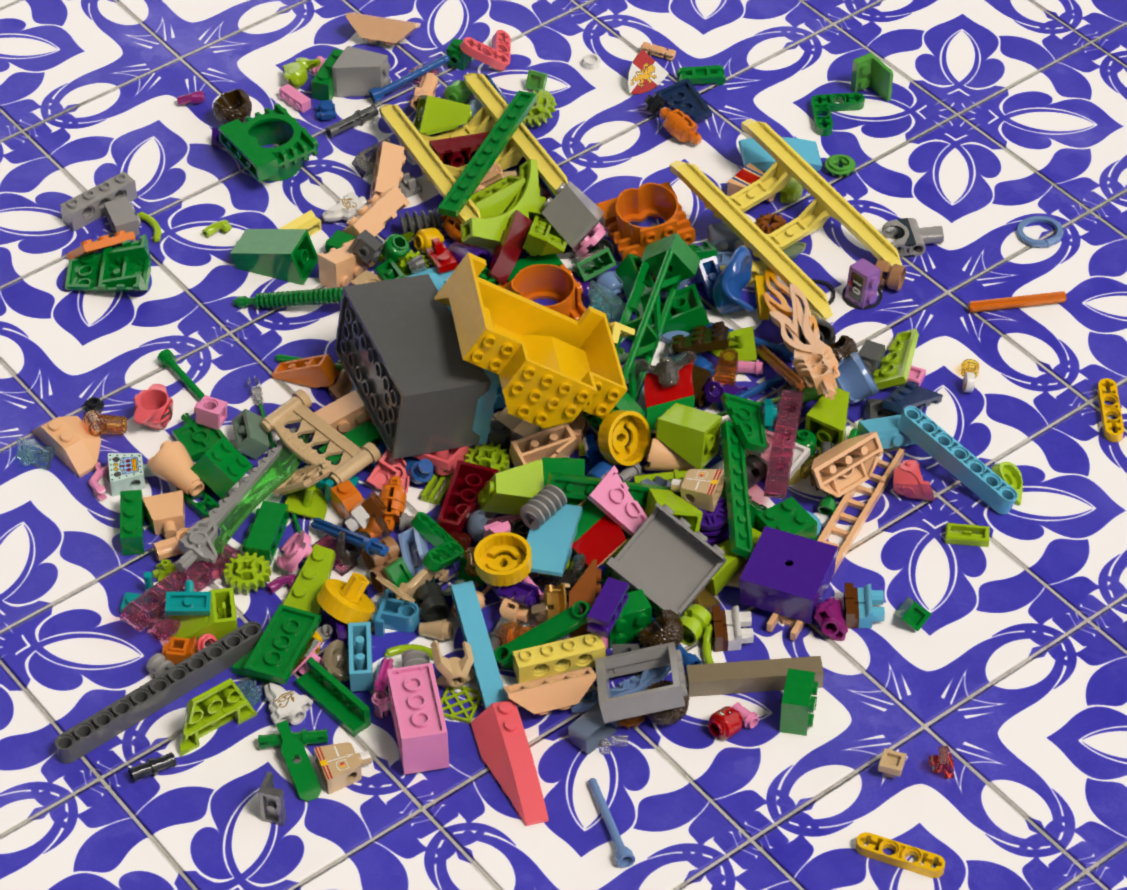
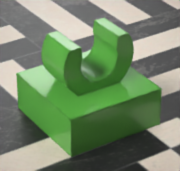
(536, 80)

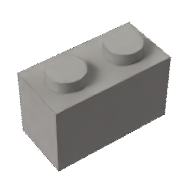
(122, 216)

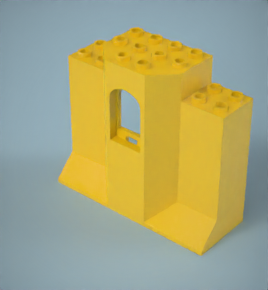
(543, 358)

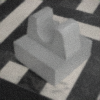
(409, 185)

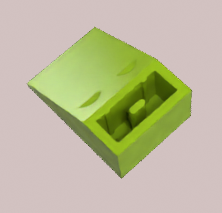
(218, 623)

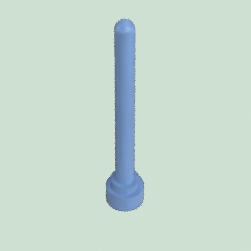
(623, 855)

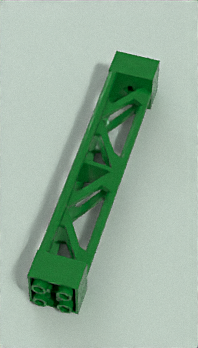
(670, 263)

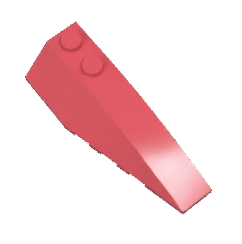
(508, 756)

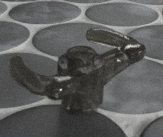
(667, 368)
(347, 558)
(568, 577)

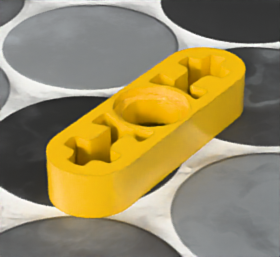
(760, 288)

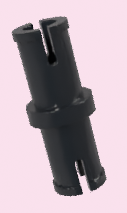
(152, 766)

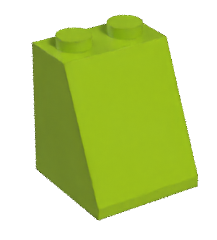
(440, 114)
(829, 418)
(690, 433)
(512, 488)
(677, 504)

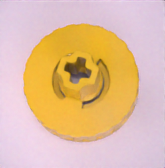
(614, 437)
(503, 569)
(347, 600)

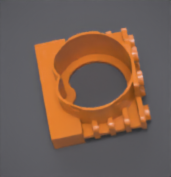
(636, 206)
(549, 282)

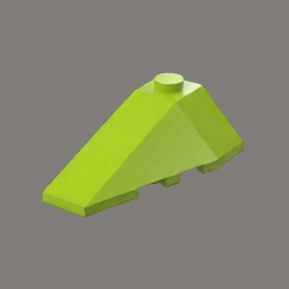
(731, 566)

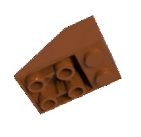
(585, 590)

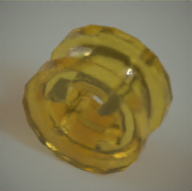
(972, 364)

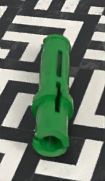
(304, 736)

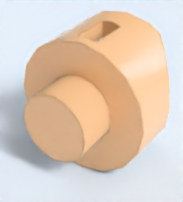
(516, 612)

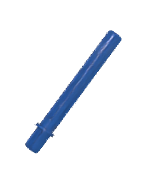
(371, 545)

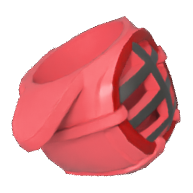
(153, 407)

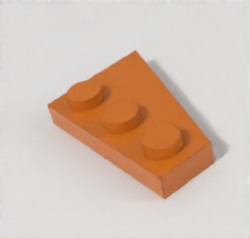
(103, 242)

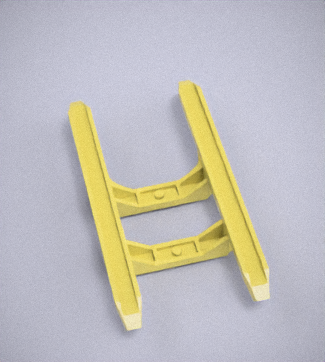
(443, 175)
(770, 246)

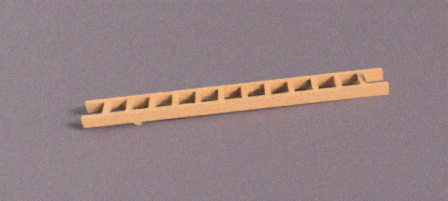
(850, 536)

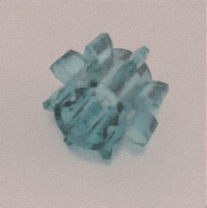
(250, 691)

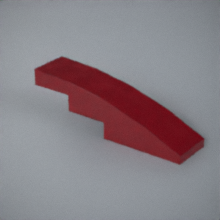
(510, 247)

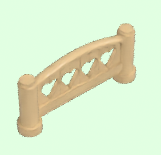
(297, 410)

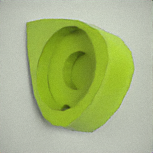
(1010, 474)

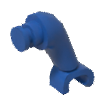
(418, 471)

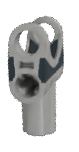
(911, 237)

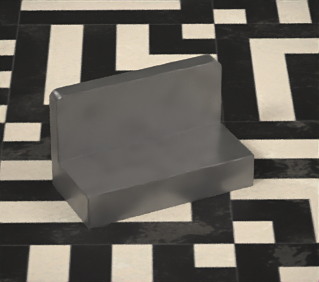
(271, 802)

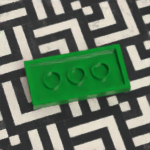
(282, 644)

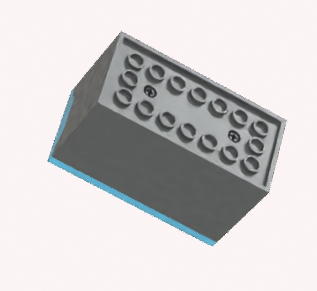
(410, 367)

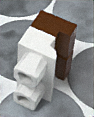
(363, 510)
(727, 628)

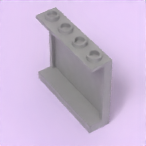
(668, 561)

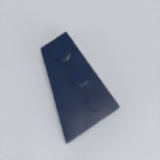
(686, 99)
(910, 395)

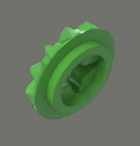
(847, 163)

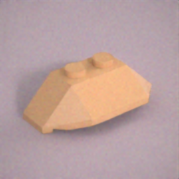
(381, 28)
(71, 443)
(847, 464)
(553, 691)

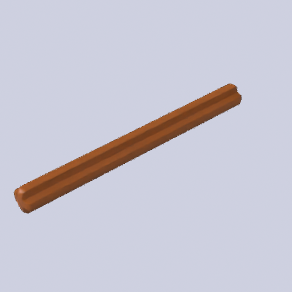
(781, 368)

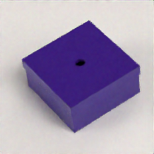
(787, 574)

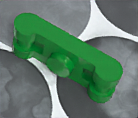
(702, 74)

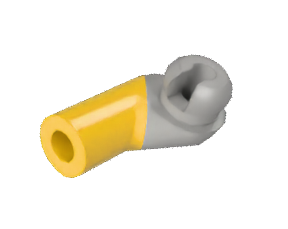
(322, 634)

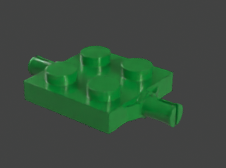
(196, 437)

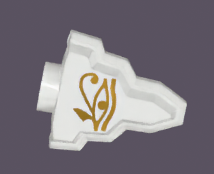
(345, 208)
(286, 704)

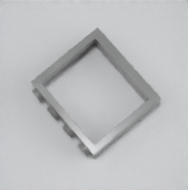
(643, 701)

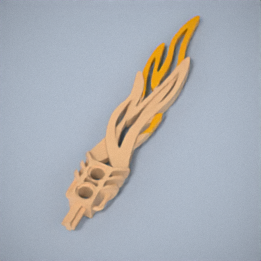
(813, 360)

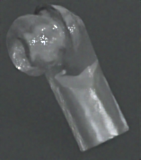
(612, 741)

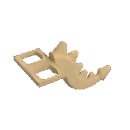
(407, 590)

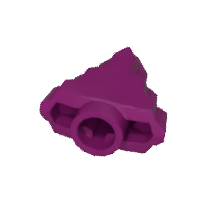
(831, 619)

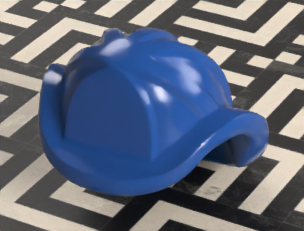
(731, 282)

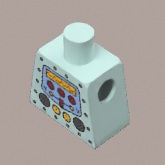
(127, 472)

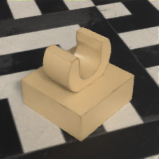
(892, 763)

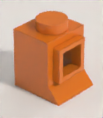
(179, 649)

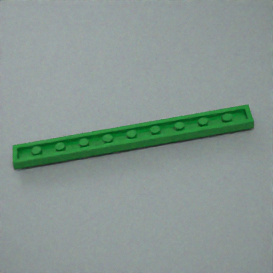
(487, 154)

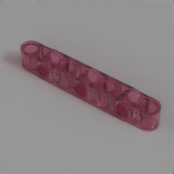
(783, 444)
(151, 604)

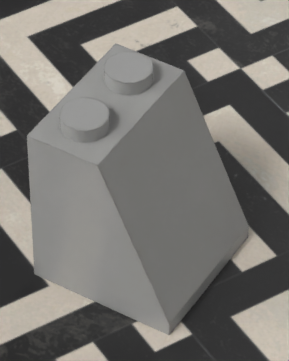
(359, 71)
(571, 213)

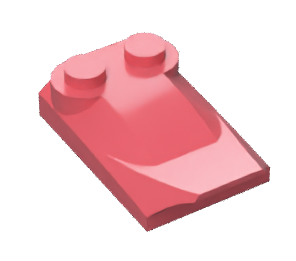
(445, 461)

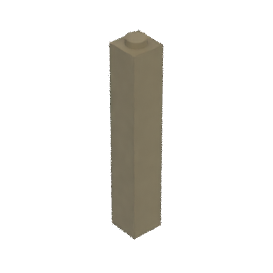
(747, 675)

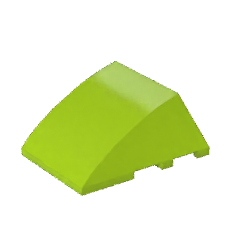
(212, 711)

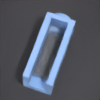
(413, 549)

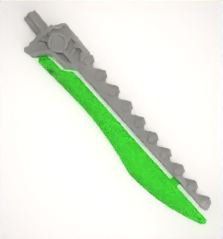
(203, 540)

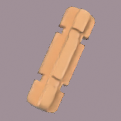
(658, 51)

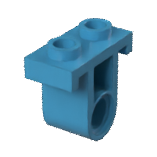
(395, 615)

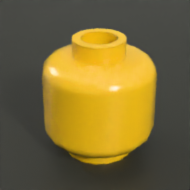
(423, 238)

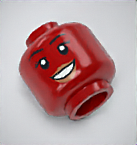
(725, 723)

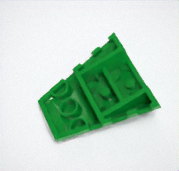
(113, 270)

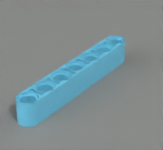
(957, 460)
(476, 634)

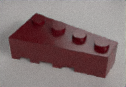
(458, 150)
(462, 495)

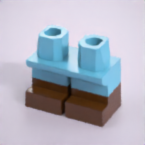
(859, 606)

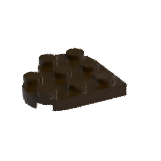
(701, 339)

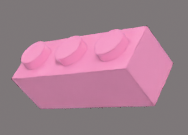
(295, 98)

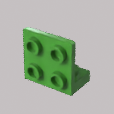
(871, 72)

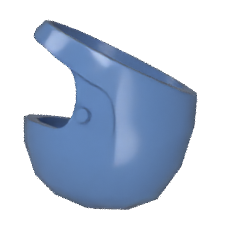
(855, 378)

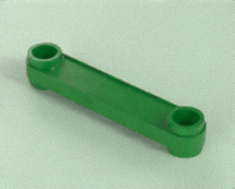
(544, 633)

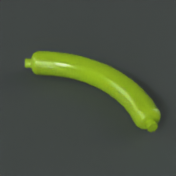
(153, 223)
(706, 644)
(400, 648)

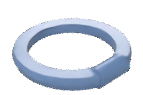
(1040, 243)

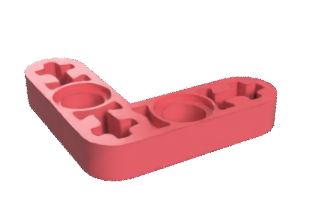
(497, 56)

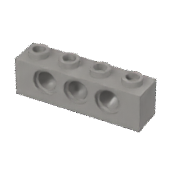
(90, 204)

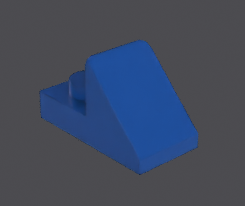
(707, 274)

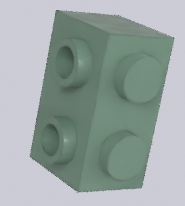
(249, 434)

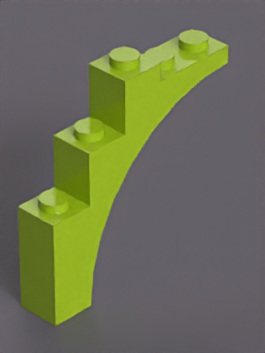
(528, 201)

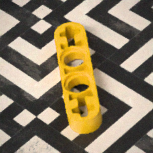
(1114, 410)
(901, 852)

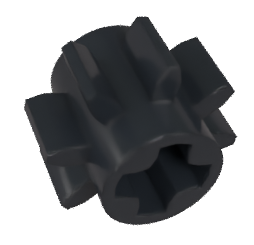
(654, 104)

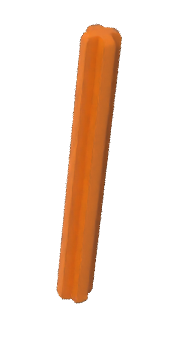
(1017, 302)

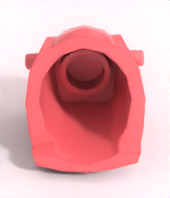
(909, 482)

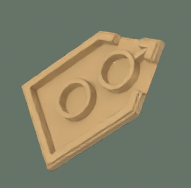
(303, 479)

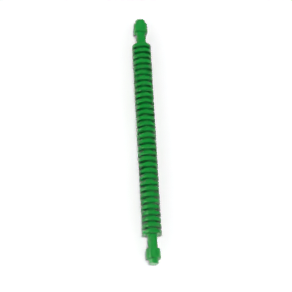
(291, 298)

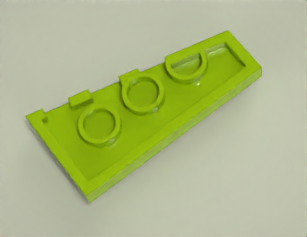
(898, 362)
(311, 579)

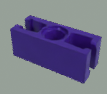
(607, 607)

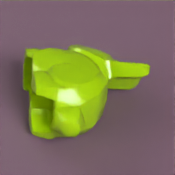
(297, 71)
(791, 192)

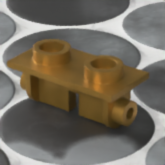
(556, 598)

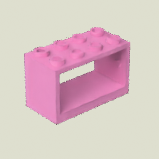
(418, 718)

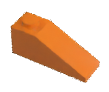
(309, 371)
(344, 498)

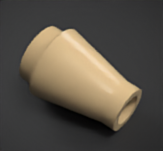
(437, 629)

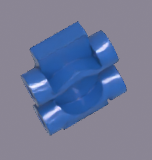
(326, 110)

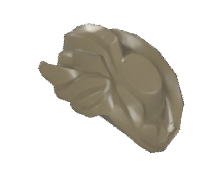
(337, 660)

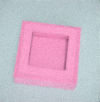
(916, 375)

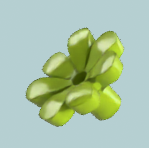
(164, 569)

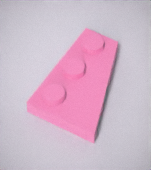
(617, 503)

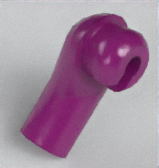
(195, 98)
(280, 582)

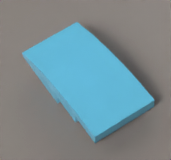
(760, 158)
(554, 540)

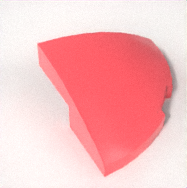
(385, 469)

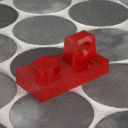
(441, 256)

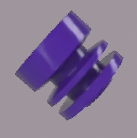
(716, 524)

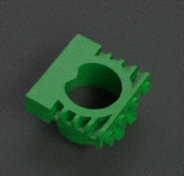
(272, 127)

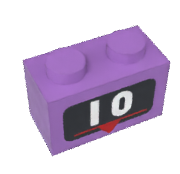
(862, 283)

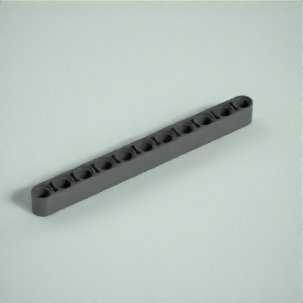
(156, 693)

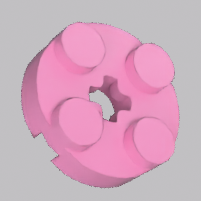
(590, 240)
(294, 550)

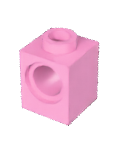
(211, 412)

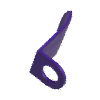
(719, 389)

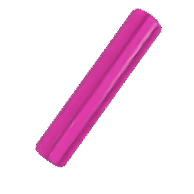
(381, 679)

